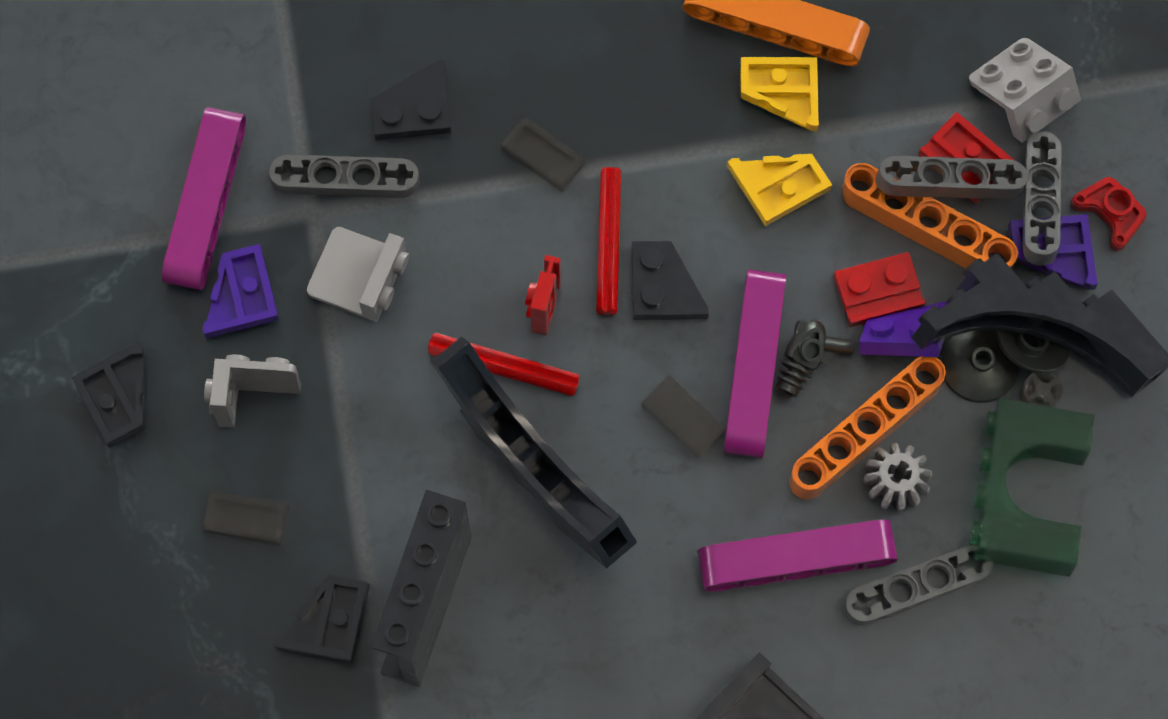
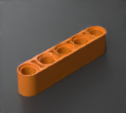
(789, 24)
(907, 222)
(878, 412)

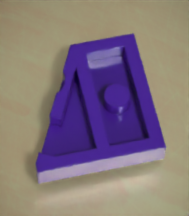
(1075, 253)
(241, 293)
(893, 334)

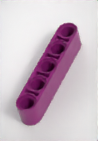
(204, 198)
(755, 363)
(797, 555)

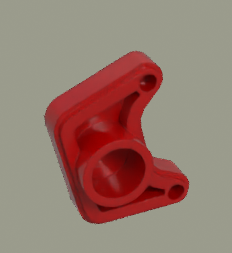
(1114, 206)

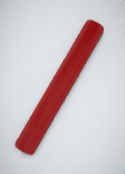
(608, 241)
(514, 366)

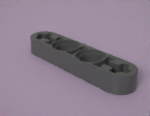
(345, 168)
(950, 171)
(1042, 198)
(916, 579)

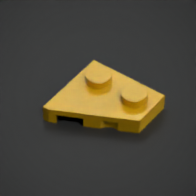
(782, 87)
(779, 183)

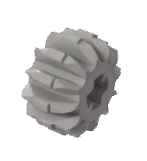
(884, 469)

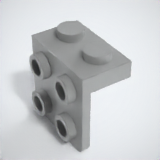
(1028, 85)
(358, 272)
(240, 373)

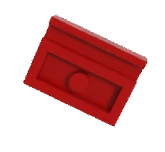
(962, 140)
(878, 288)
(543, 295)

